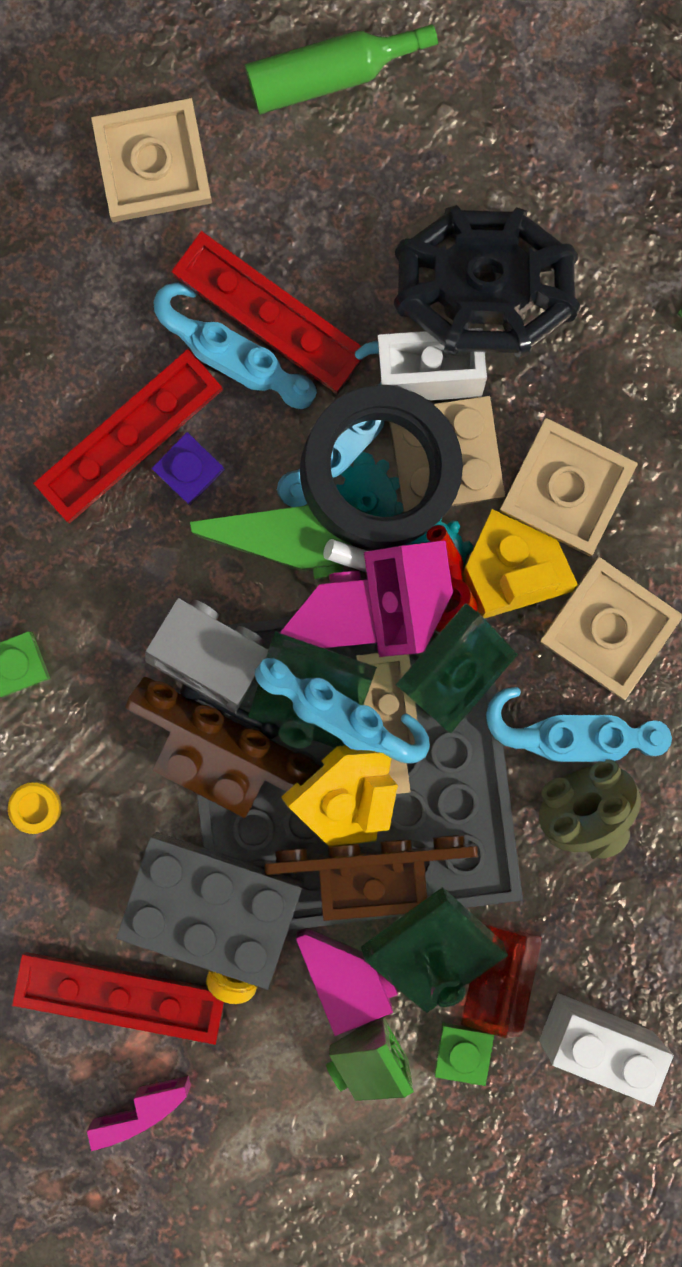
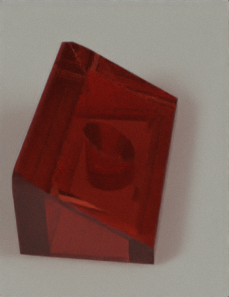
(501, 995)

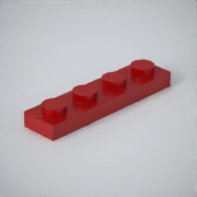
(268, 312)
(128, 436)
(118, 998)

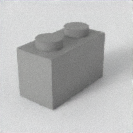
(207, 653)

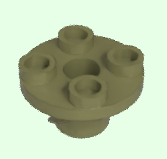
(590, 810)

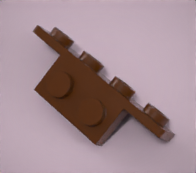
(214, 752)
(371, 882)

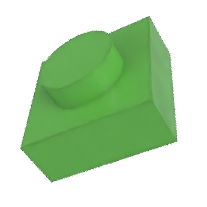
(20, 664)
(463, 1054)

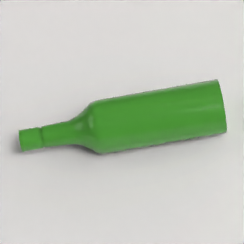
(328, 66)

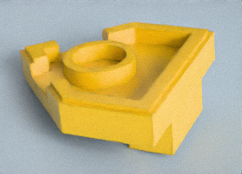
(515, 567)
(346, 797)

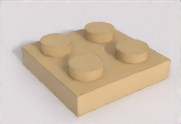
(151, 160)
(476, 434)
(568, 487)
(611, 628)

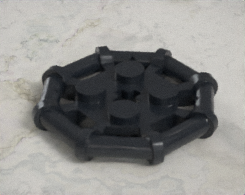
(486, 244)

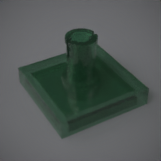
(309, 661)
(457, 668)
(434, 951)

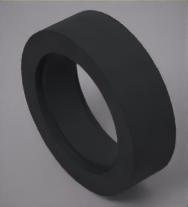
(416, 416)

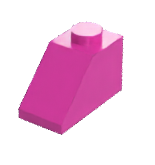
(407, 595)
(335, 614)
(344, 982)

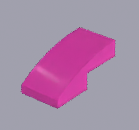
(151, 1106)

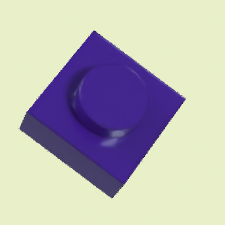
(188, 468)

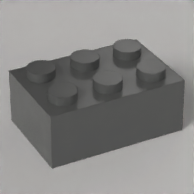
(210, 910)

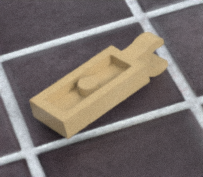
(391, 704)

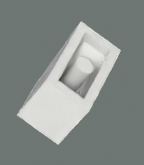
(422, 366)

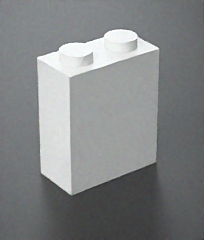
(605, 1049)

